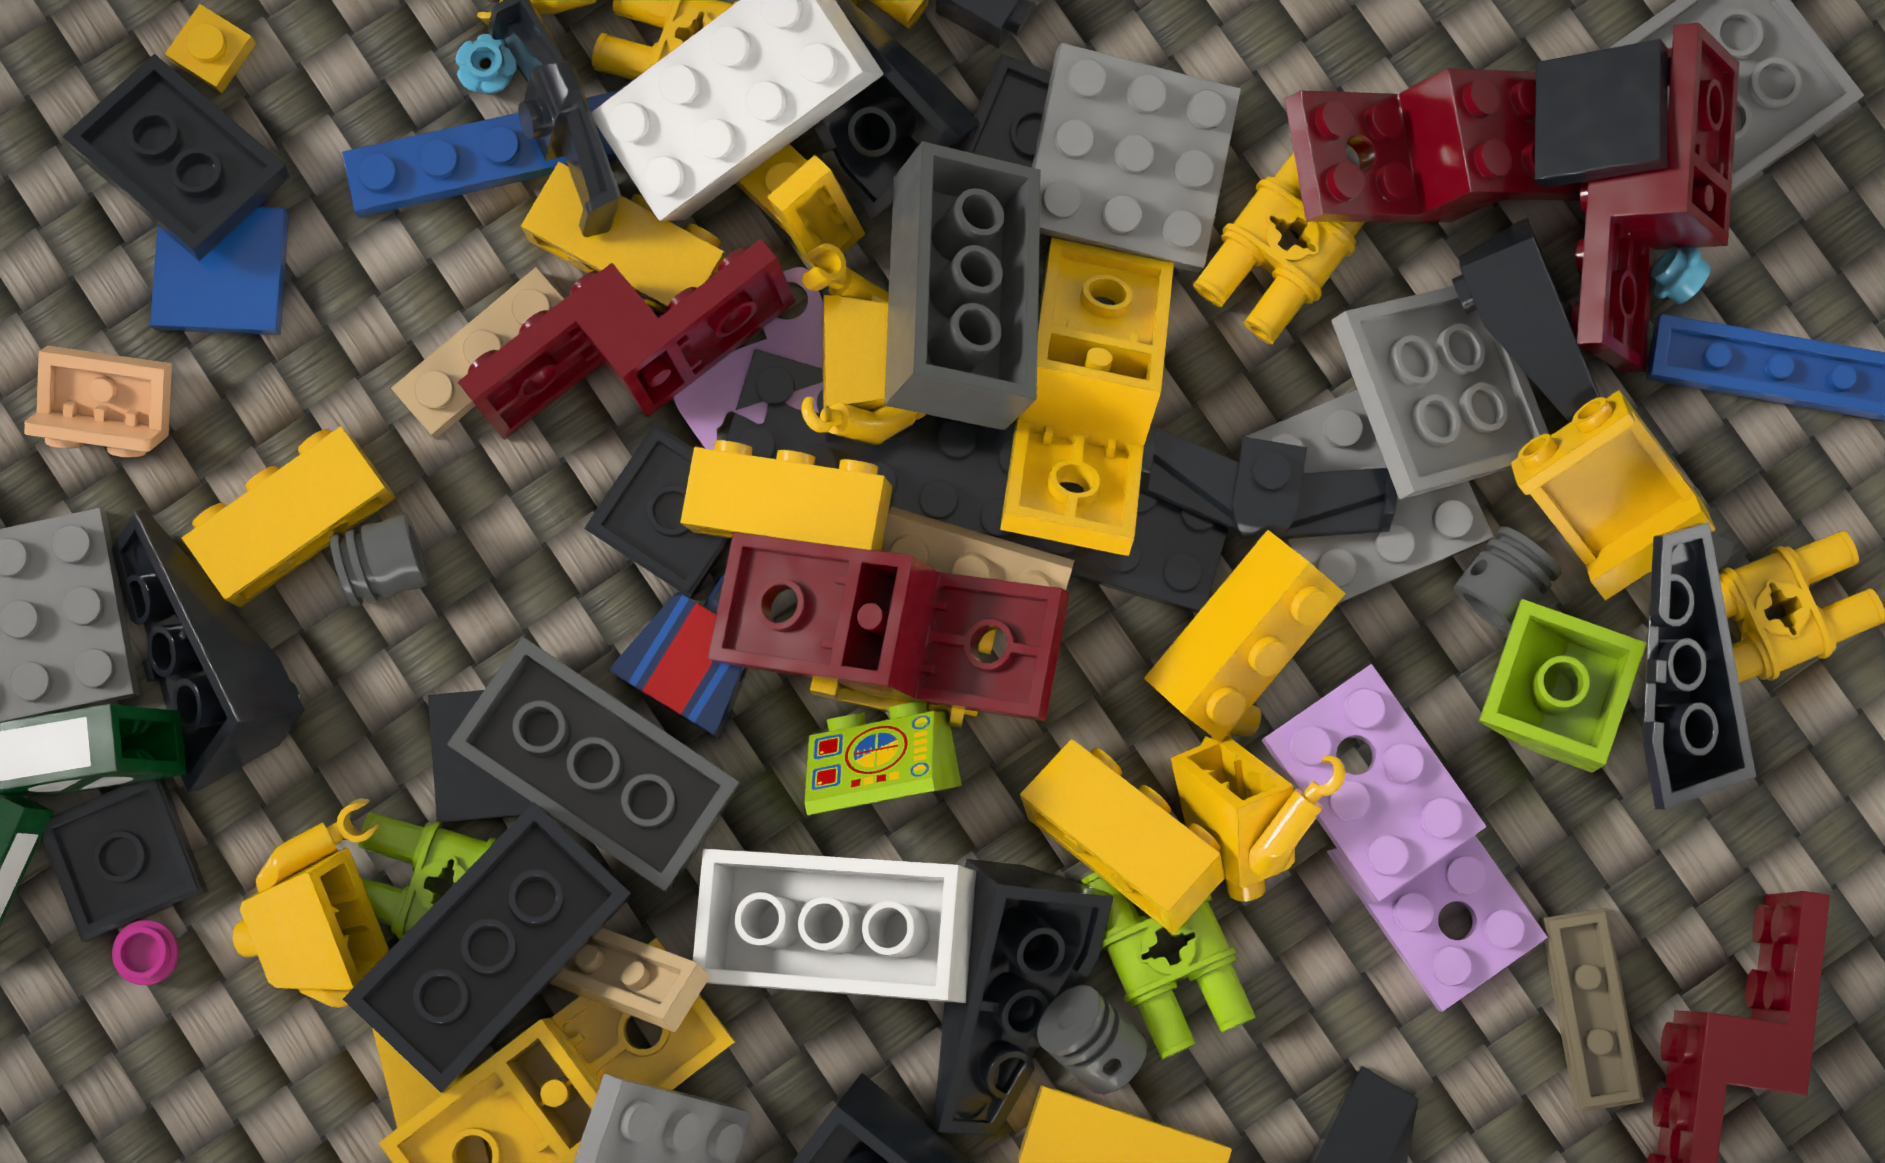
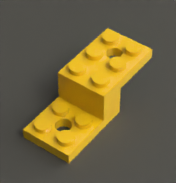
(1093, 397)
(543, 1084)

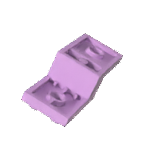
(1407, 839)

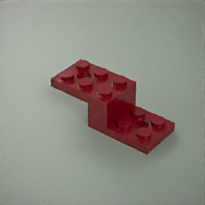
(1421, 152)
(1659, 207)
(614, 327)
(889, 626)
(1757, 1053)

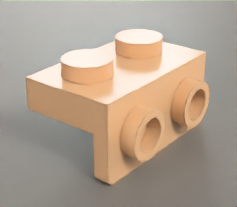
(101, 401)

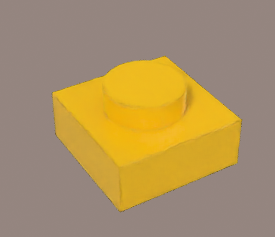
(210, 48)

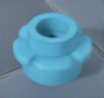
(485, 80)
(1680, 274)

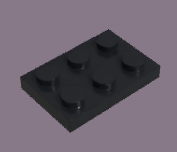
(176, 157)

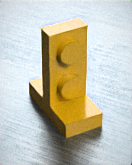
(803, 201)

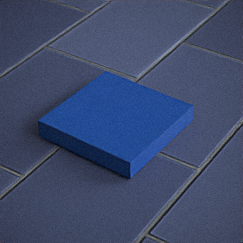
(229, 289)

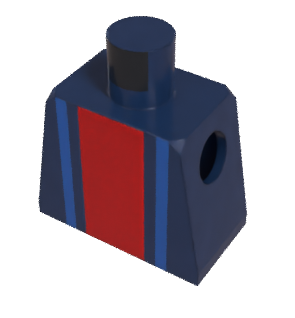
(673, 664)

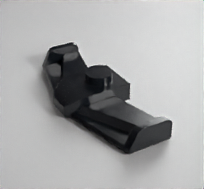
(558, 111)
(1266, 489)

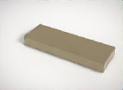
(1591, 1010)

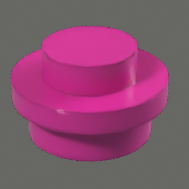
(145, 952)

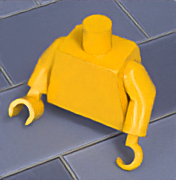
(852, 354)
(1248, 806)
(313, 914)

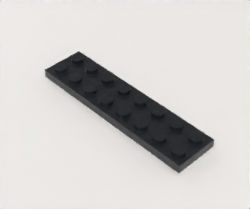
(961, 477)

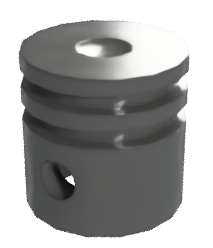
(379, 560)
(1504, 575)
(1087, 1033)

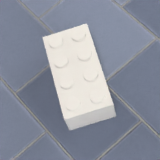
(733, 99)
(835, 924)

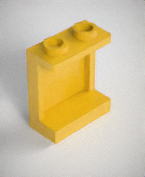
(1608, 490)

